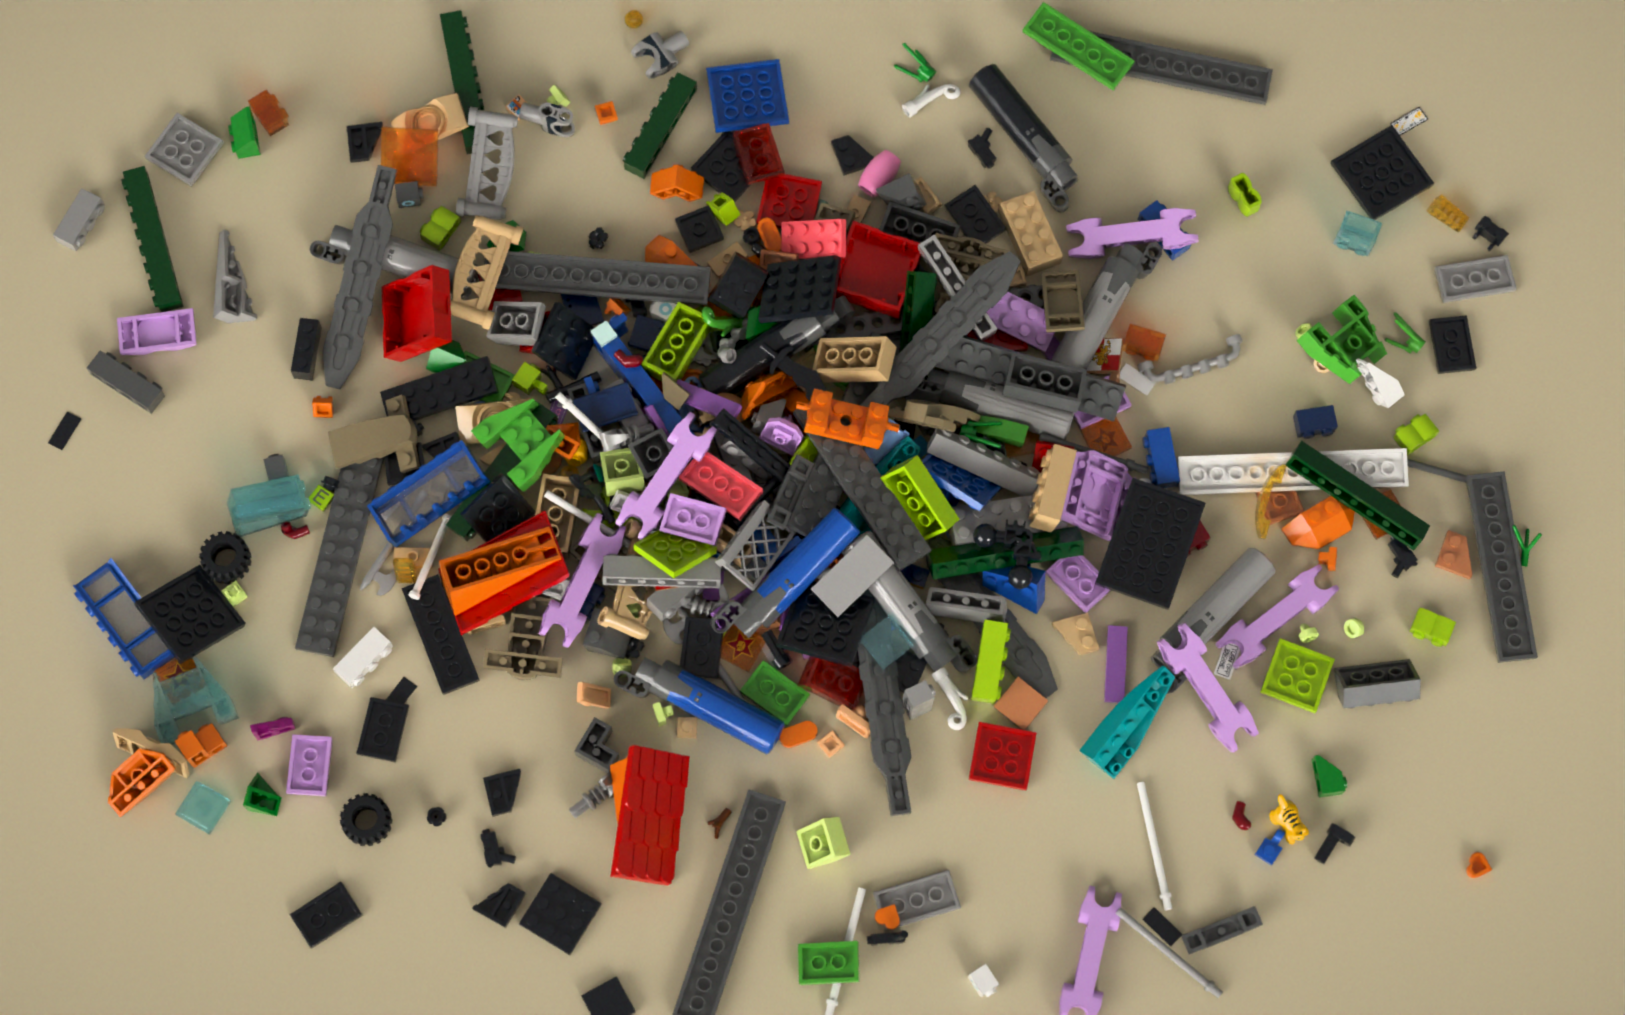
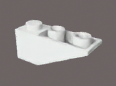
(1384, 387)

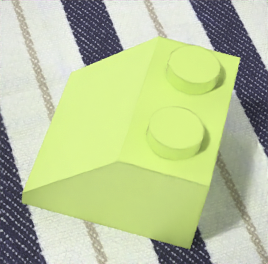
(621, 472)
(823, 842)

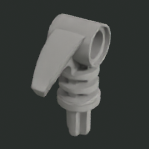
(612, 439)
(697, 605)
(594, 797)

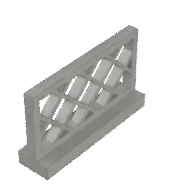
(741, 538)

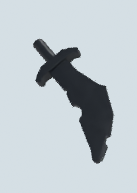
(800, 374)

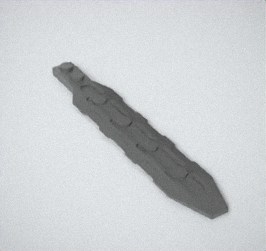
(359, 281)
(946, 329)
(1024, 655)
(886, 721)

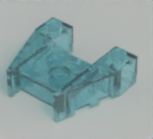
(188, 695)

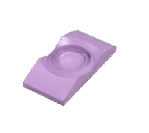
(156, 332)

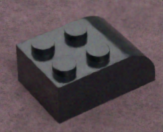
(738, 286)

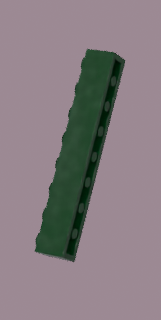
(461, 68)
(152, 238)
(503, 463)
(1357, 495)
(973, 558)

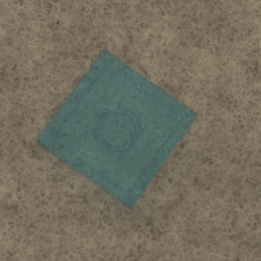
(886, 642)
(203, 807)

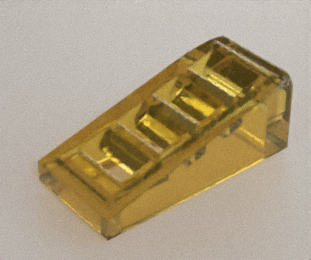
(1446, 204)
(405, 570)

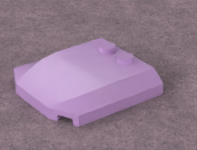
(1096, 493)

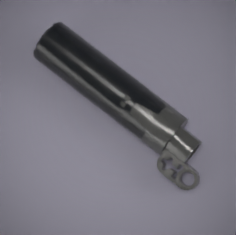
(1026, 132)
(753, 362)

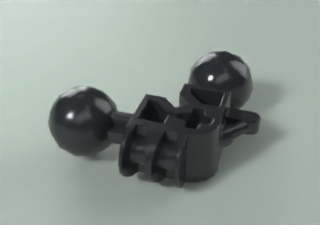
(1019, 575)

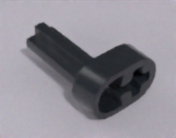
(781, 658)
(1335, 834)

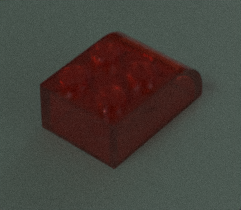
(758, 154)
(832, 682)

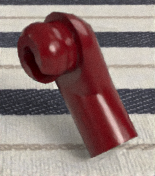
(628, 361)
(293, 532)
(1239, 818)

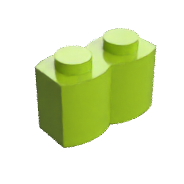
(1247, 197)
(440, 227)
(1416, 433)
(1432, 627)

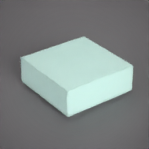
(603, 333)

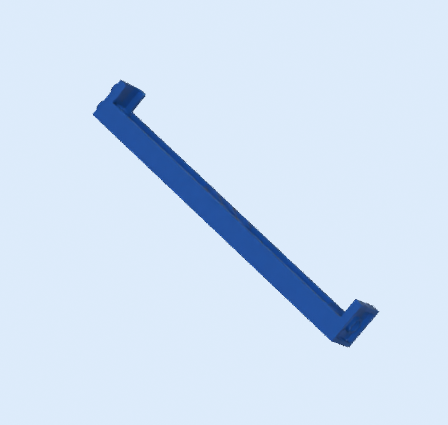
(649, 394)

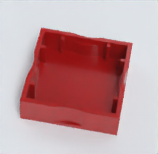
(876, 269)
(416, 313)

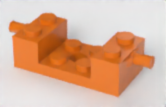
(866, 423)

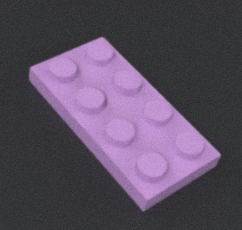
(1021, 321)

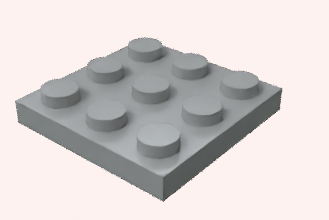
(184, 149)

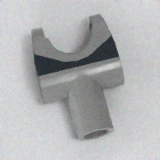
(661, 51)
(549, 117)

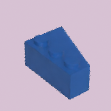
(1029, 597)

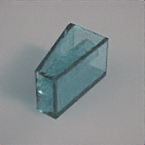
(267, 504)

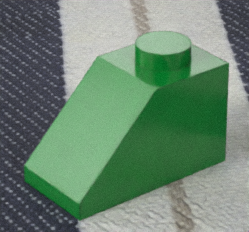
(1328, 778)

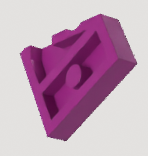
(272, 728)

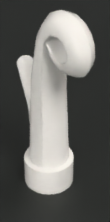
(911, 107)
(954, 695)

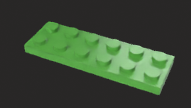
(1078, 46)

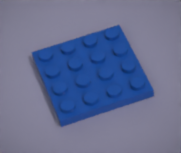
(747, 95)
(960, 482)

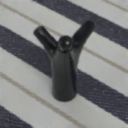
(552, 375)

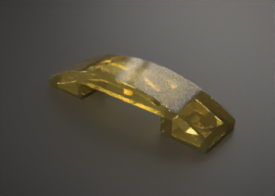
(1263, 524)

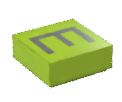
(321, 498)

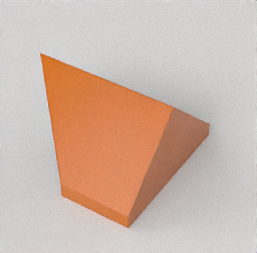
(571, 440)

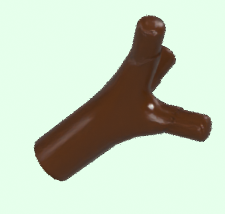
(718, 822)

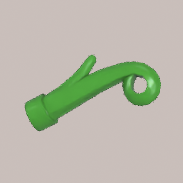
(726, 324)

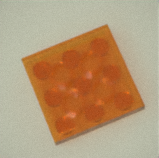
(411, 153)

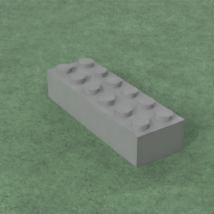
(995, 514)

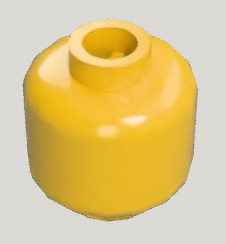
(580, 456)

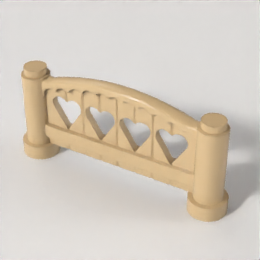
(501, 236)
(619, 615)

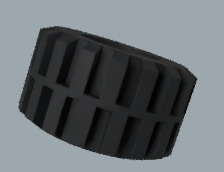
(215, 546)
(359, 804)

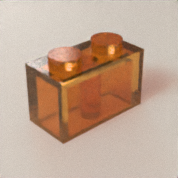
(268, 112)
(1143, 342)

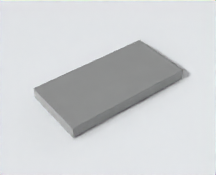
(1475, 278)
(852, 575)
(920, 898)

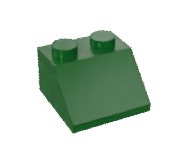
(244, 133)

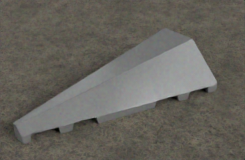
(231, 298)

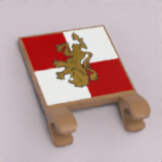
(1108, 358)

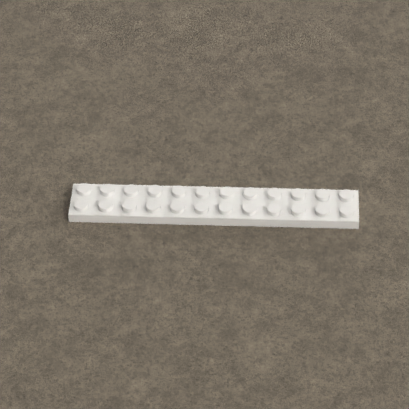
(1249, 471)

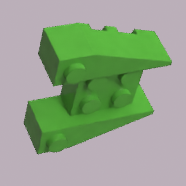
(1351, 342)
(525, 437)

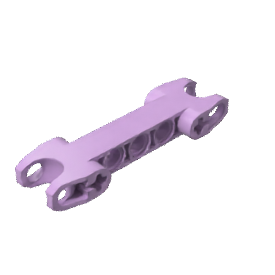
(1163, 229)
(647, 504)
(567, 610)
(1250, 637)
(1189, 660)
(1098, 921)

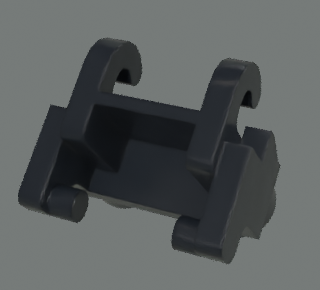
(1490, 232)

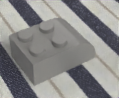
(516, 322)

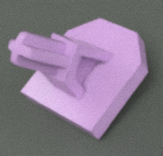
(782, 434)

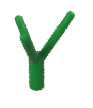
(1524, 546)

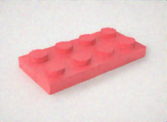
(814, 238)
(721, 485)

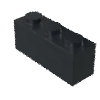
(306, 349)

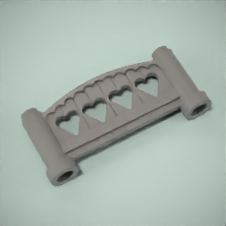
(485, 125)

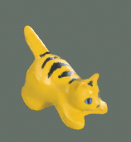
(1287, 816)

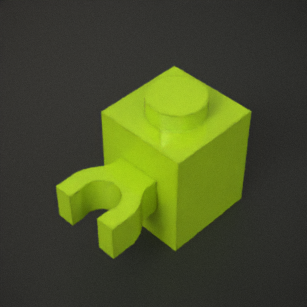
(724, 208)
(529, 378)

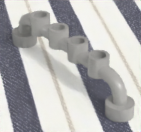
(726, 351)
(1187, 370)

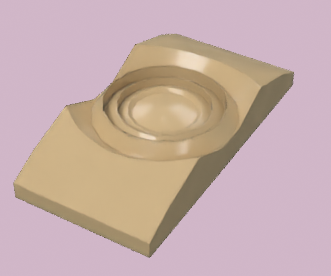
(441, 114)
(472, 414)
(132, 740)

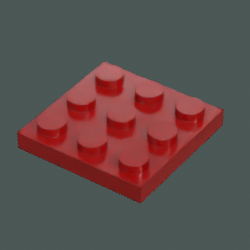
(789, 199)
(1002, 756)

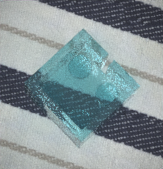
(1357, 233)

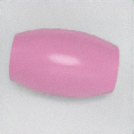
(879, 172)

